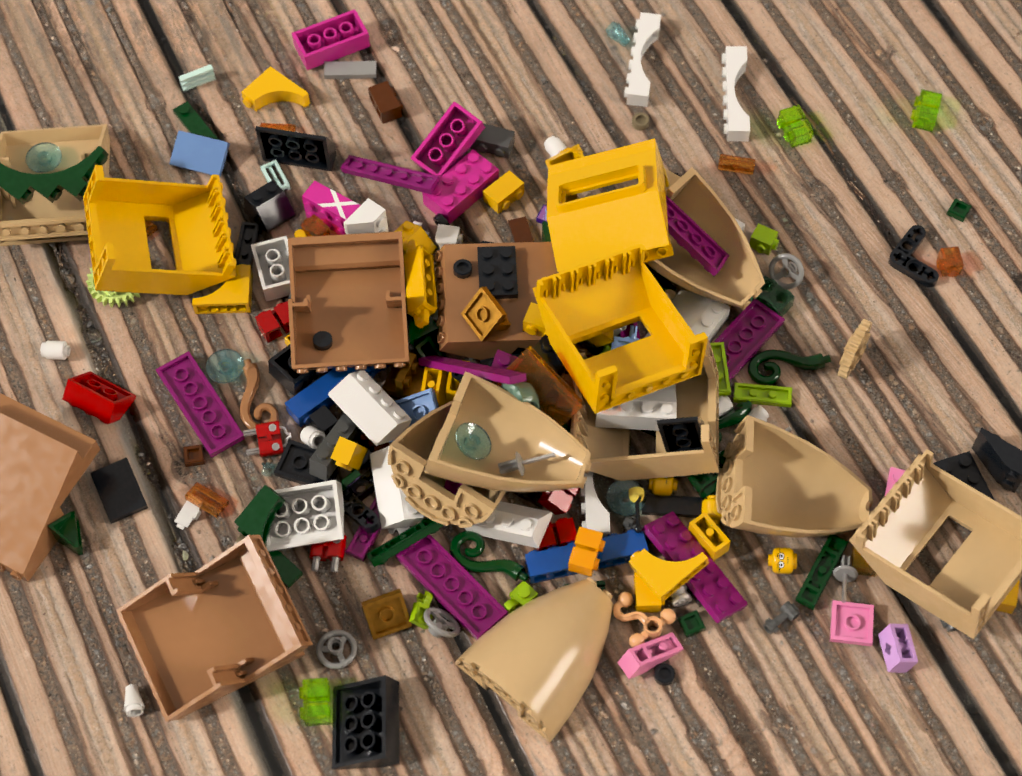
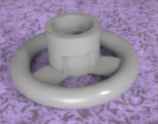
(791, 266)
(440, 625)
(336, 641)

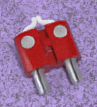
(269, 439)
(328, 550)

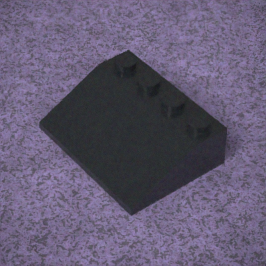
(296, 148)
(366, 724)

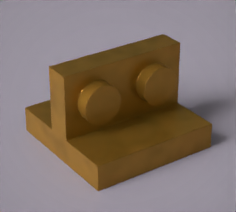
(485, 314)
(405, 380)
(386, 614)

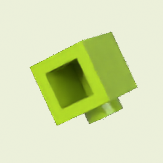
(764, 239)

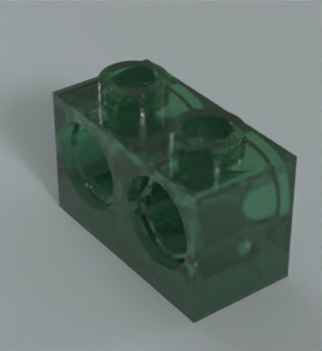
(774, 294)

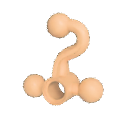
(625, 600)

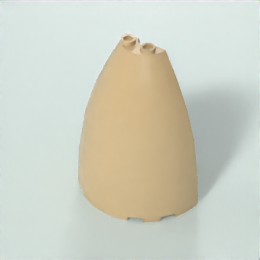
(739, 276)
(511, 428)
(787, 486)
(426, 492)
(544, 654)

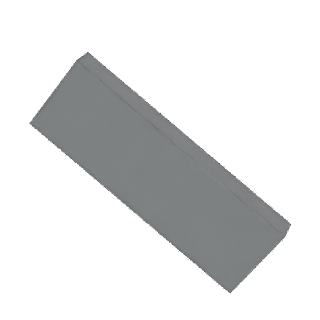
(350, 69)

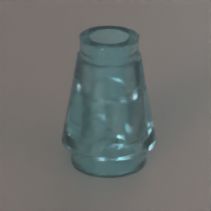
(617, 33)

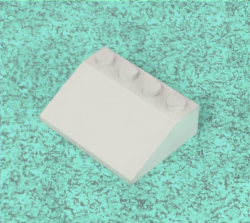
(701, 313)
(641, 412)
(308, 516)

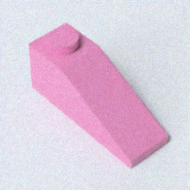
(649, 655)

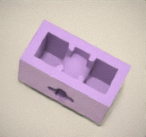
(898, 648)

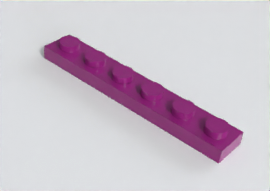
(390, 174)

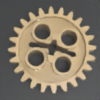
(854, 348)

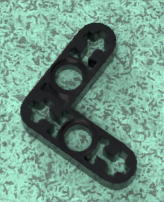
(906, 256)
(356, 503)

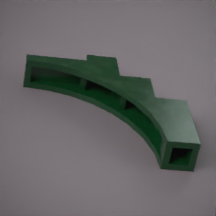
(50, 185)
(260, 513)

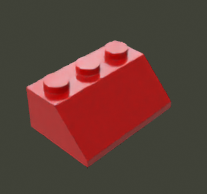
(98, 397)

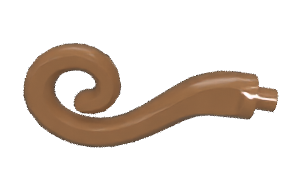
(252, 377)

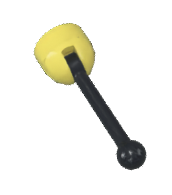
(636, 495)

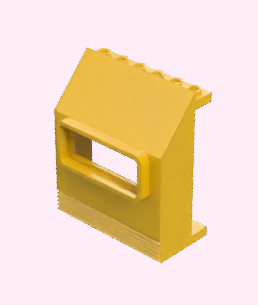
(613, 219)
(119, 240)
(607, 297)

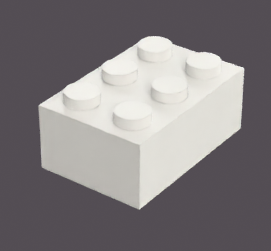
(273, 267)

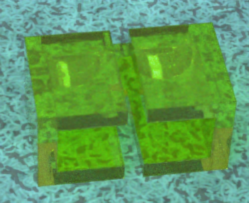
(926, 110)
(795, 130)
(315, 702)

